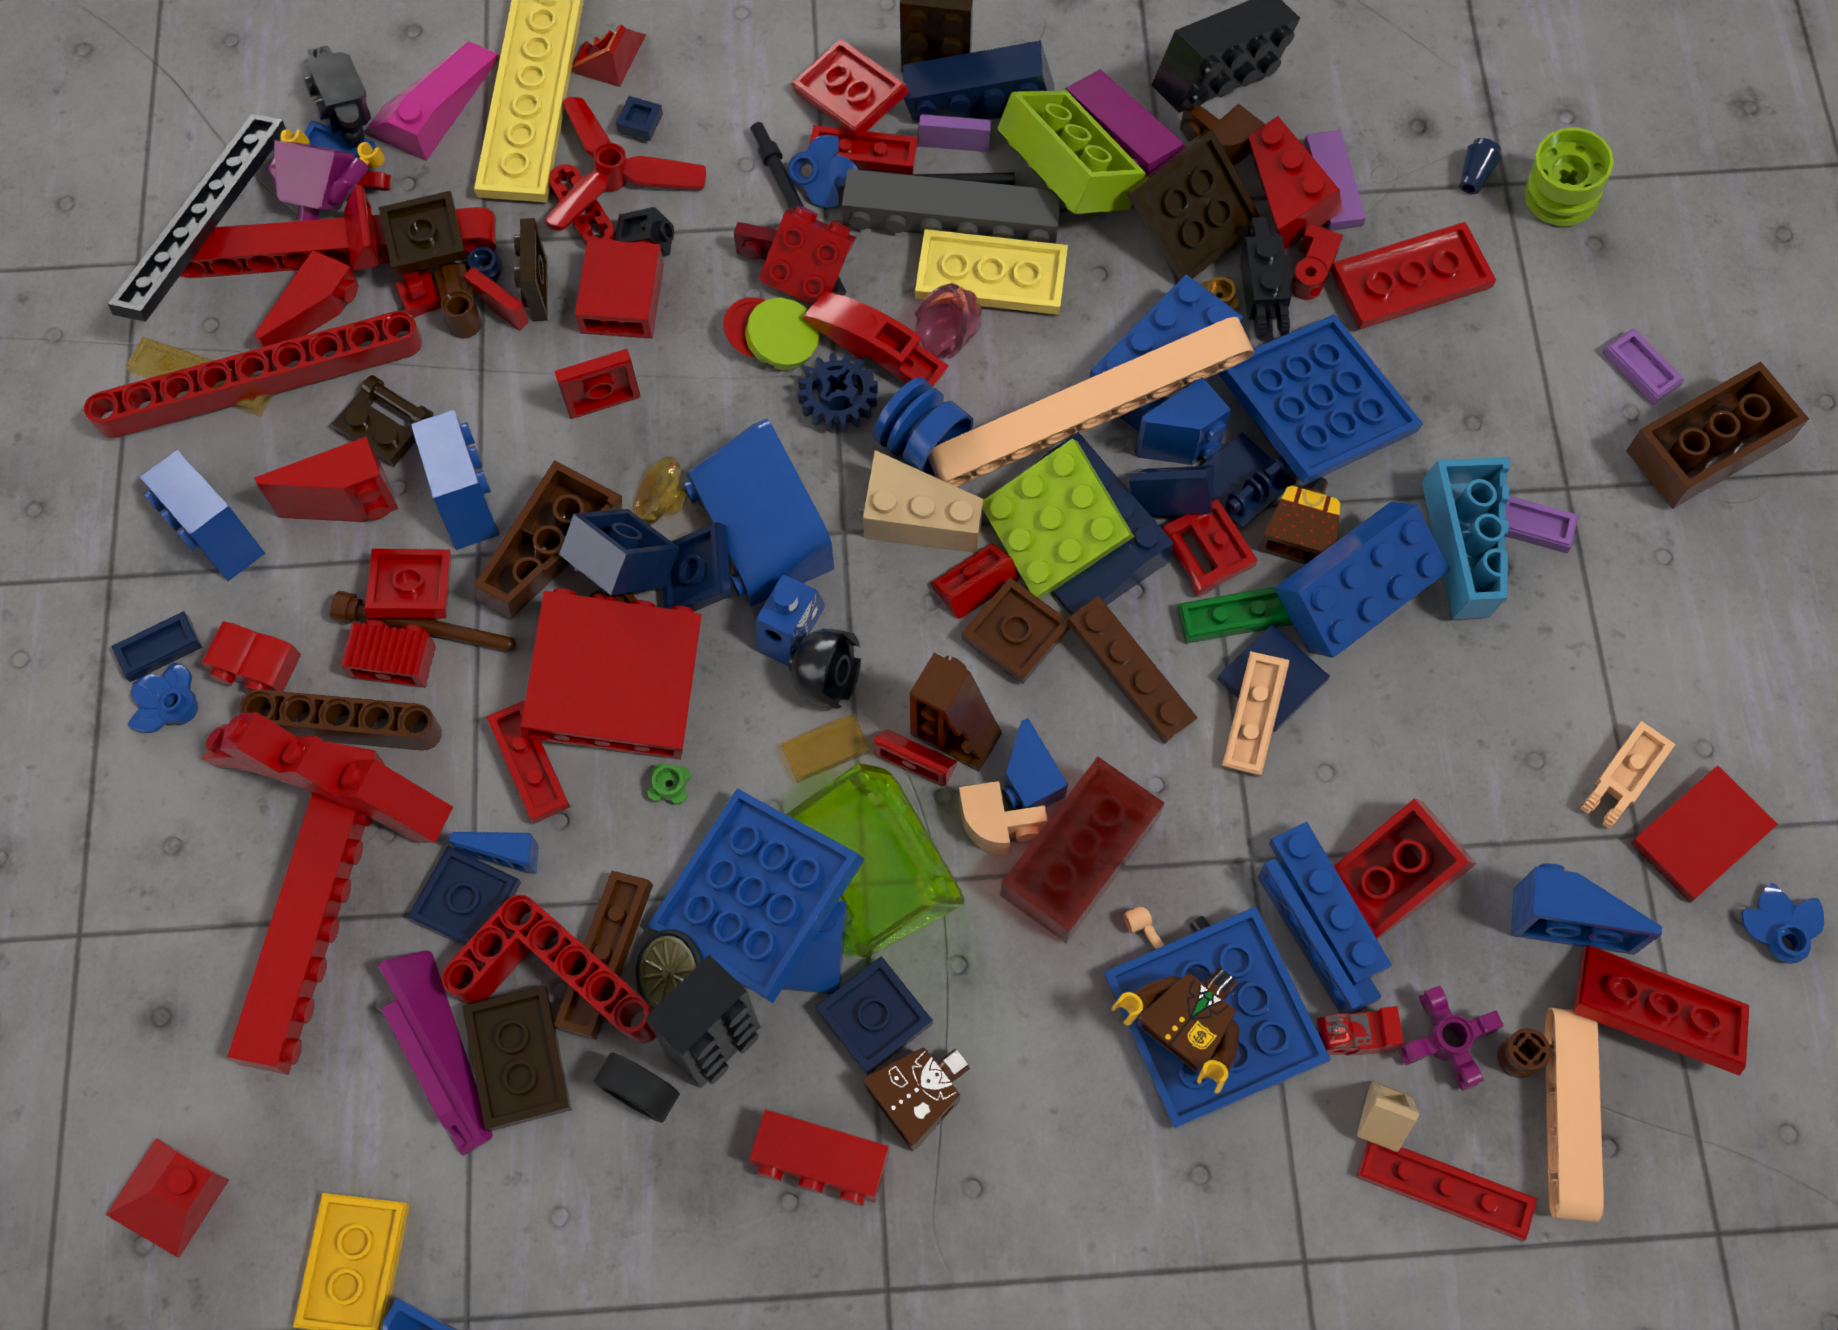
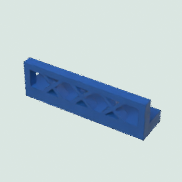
(1312, 943)

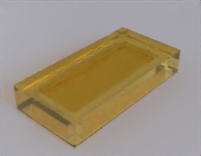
(825, 748)

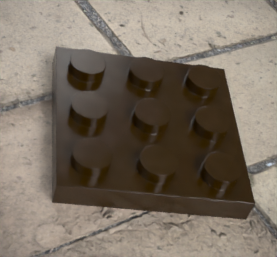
(1194, 206)

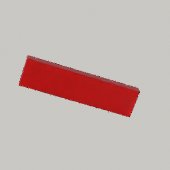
(1448, 1189)

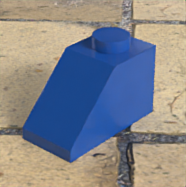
(1032, 773)

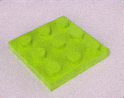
(1056, 519)

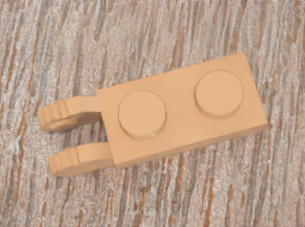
(1630, 771)

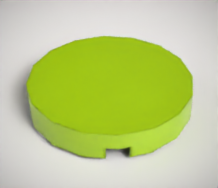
(780, 334)

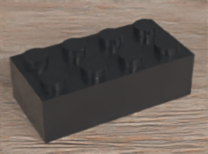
(1224, 52)
(705, 1022)

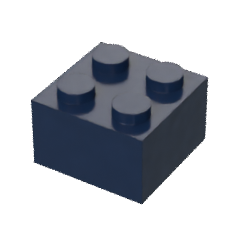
(618, 551)

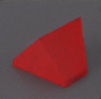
(609, 57)

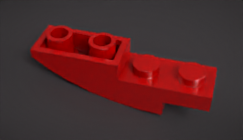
(876, 335)

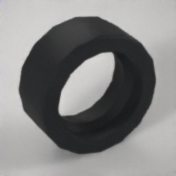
(636, 1087)

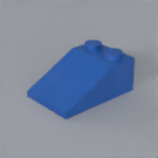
(1577, 912)

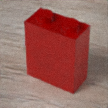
(619, 288)

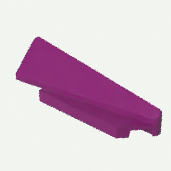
(433, 1046)

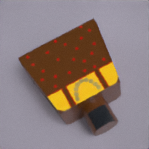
(1302, 523)

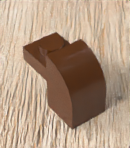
(1230, 130)

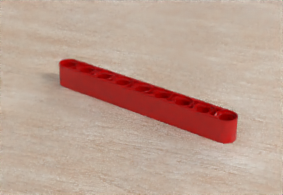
(288, 244)
(238, 368)

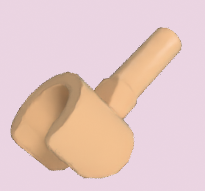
(1140, 919)

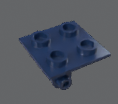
(1247, 479)

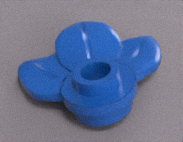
(827, 174)
(163, 700)
(1780, 919)

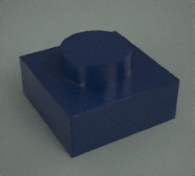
(639, 118)

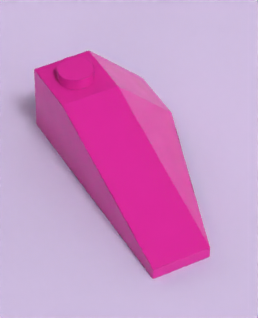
(429, 106)

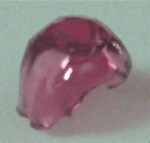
(948, 320)

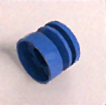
(918, 422)

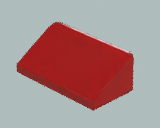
(360, 230)
(975, 580)
(914, 757)

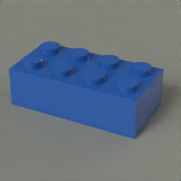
(1178, 314)
(1362, 579)

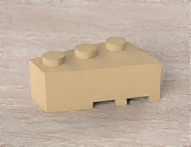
(919, 508)

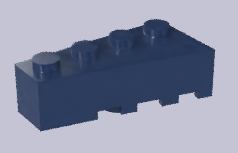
(975, 82)

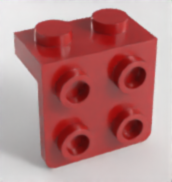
(806, 255)

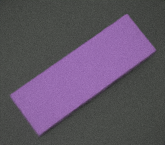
(1332, 156)

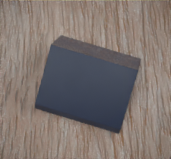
(1174, 489)

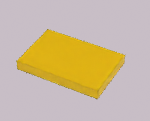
(351, 1263)

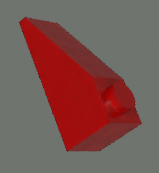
(309, 301)

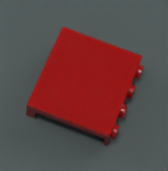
(611, 674)

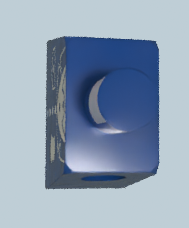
(791, 614)

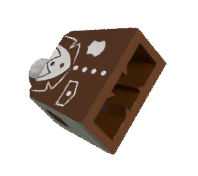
(917, 1092)

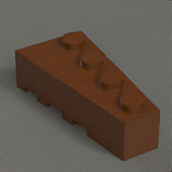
(531, 549)

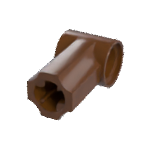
(457, 300)

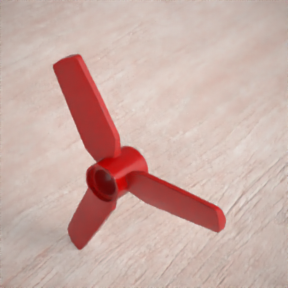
(614, 169)

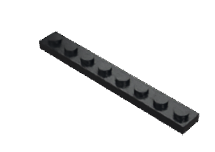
(196, 219)

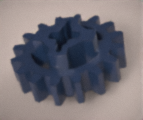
(838, 392)

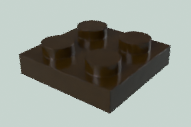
(422, 233)
(533, 269)

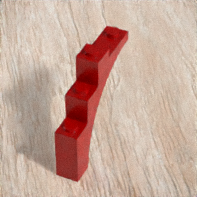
(310, 763)

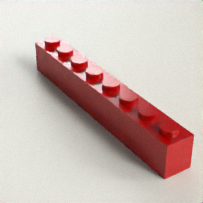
(300, 932)

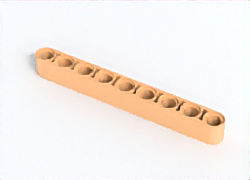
(1091, 402)

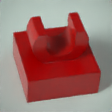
(418, 293)

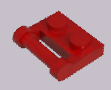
(1218, 541)

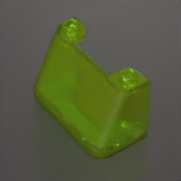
(903, 873)

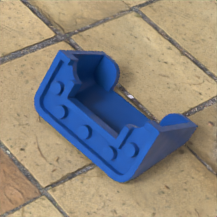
(765, 512)

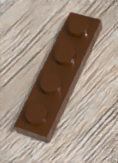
(1131, 669)
(610, 941)

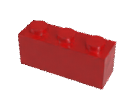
(819, 1157)

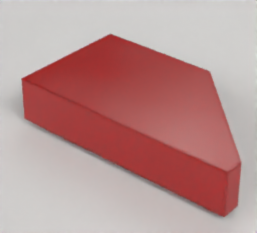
(497, 298)

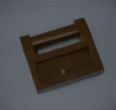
(385, 435)

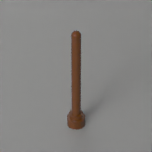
(349, 608)

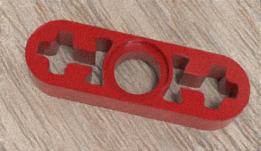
(582, 223)

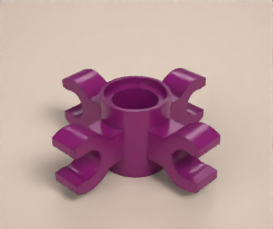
(1465, 1069)

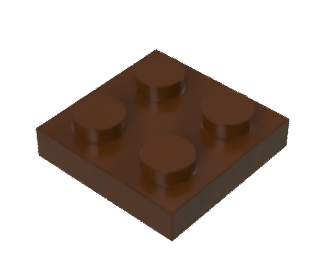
(1016, 630)

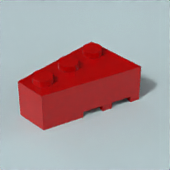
(1292, 182)

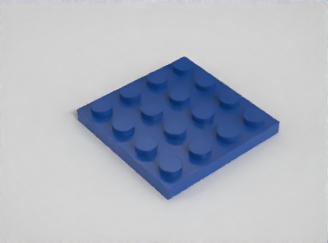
(1320, 399)
(758, 892)
(1273, 1022)

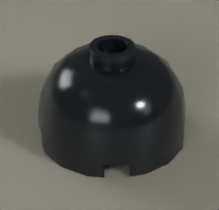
(826, 667)

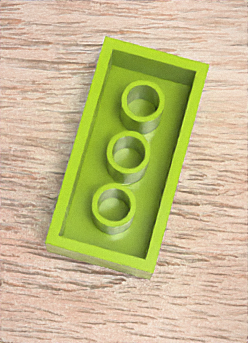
(1070, 151)

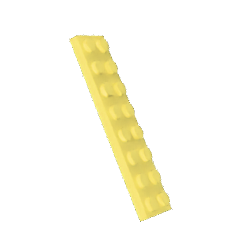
(528, 100)

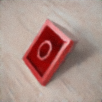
(167, 1197)

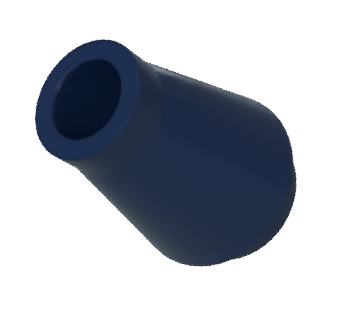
(1479, 163)

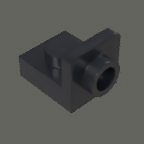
(646, 225)

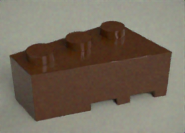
(952, 712)

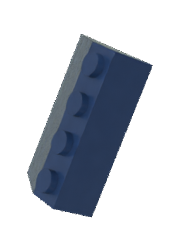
(1128, 563)

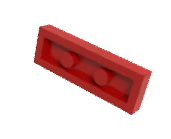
(874, 149)
(528, 765)

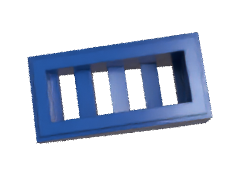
(502, 848)

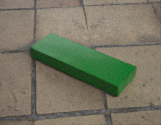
(1231, 615)

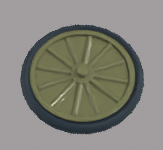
(665, 963)

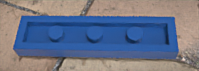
(1330, 903)

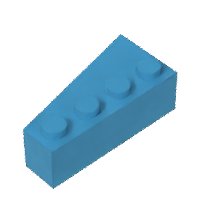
(1470, 527)

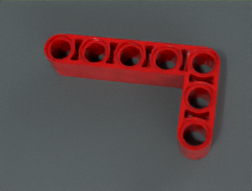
(563, 959)

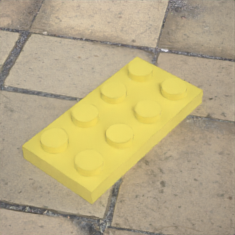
(997, 269)

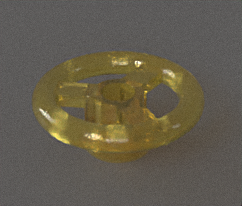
(663, 494)

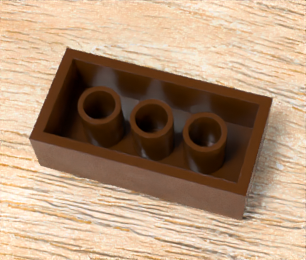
(1716, 434)

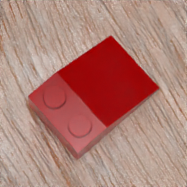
(331, 486)
(1402, 866)

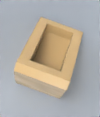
(1387, 1116)

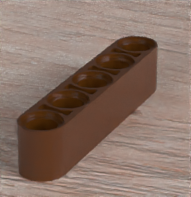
(359, 726)

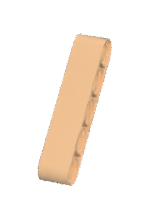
(1573, 1117)

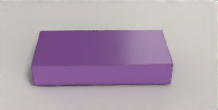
(954, 133)
(1643, 366)
(1540, 524)

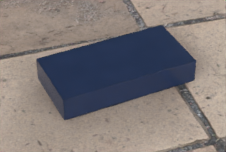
(156, 646)

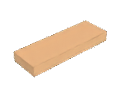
(1255, 714)

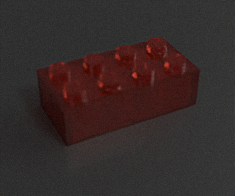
(1081, 849)

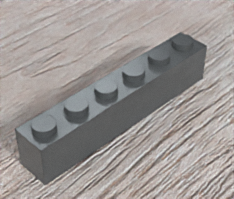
(949, 205)

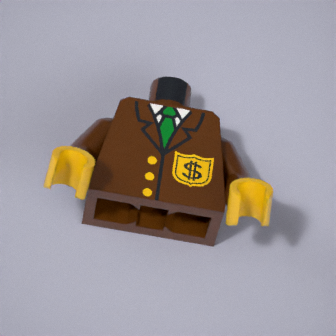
(1189, 1021)

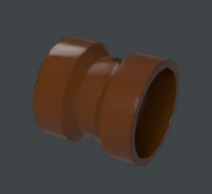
(1515, 1057)

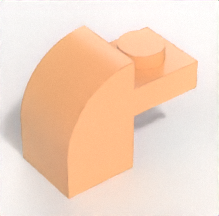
(990, 825)

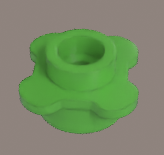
(660, 775)

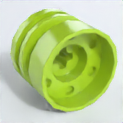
(1568, 176)

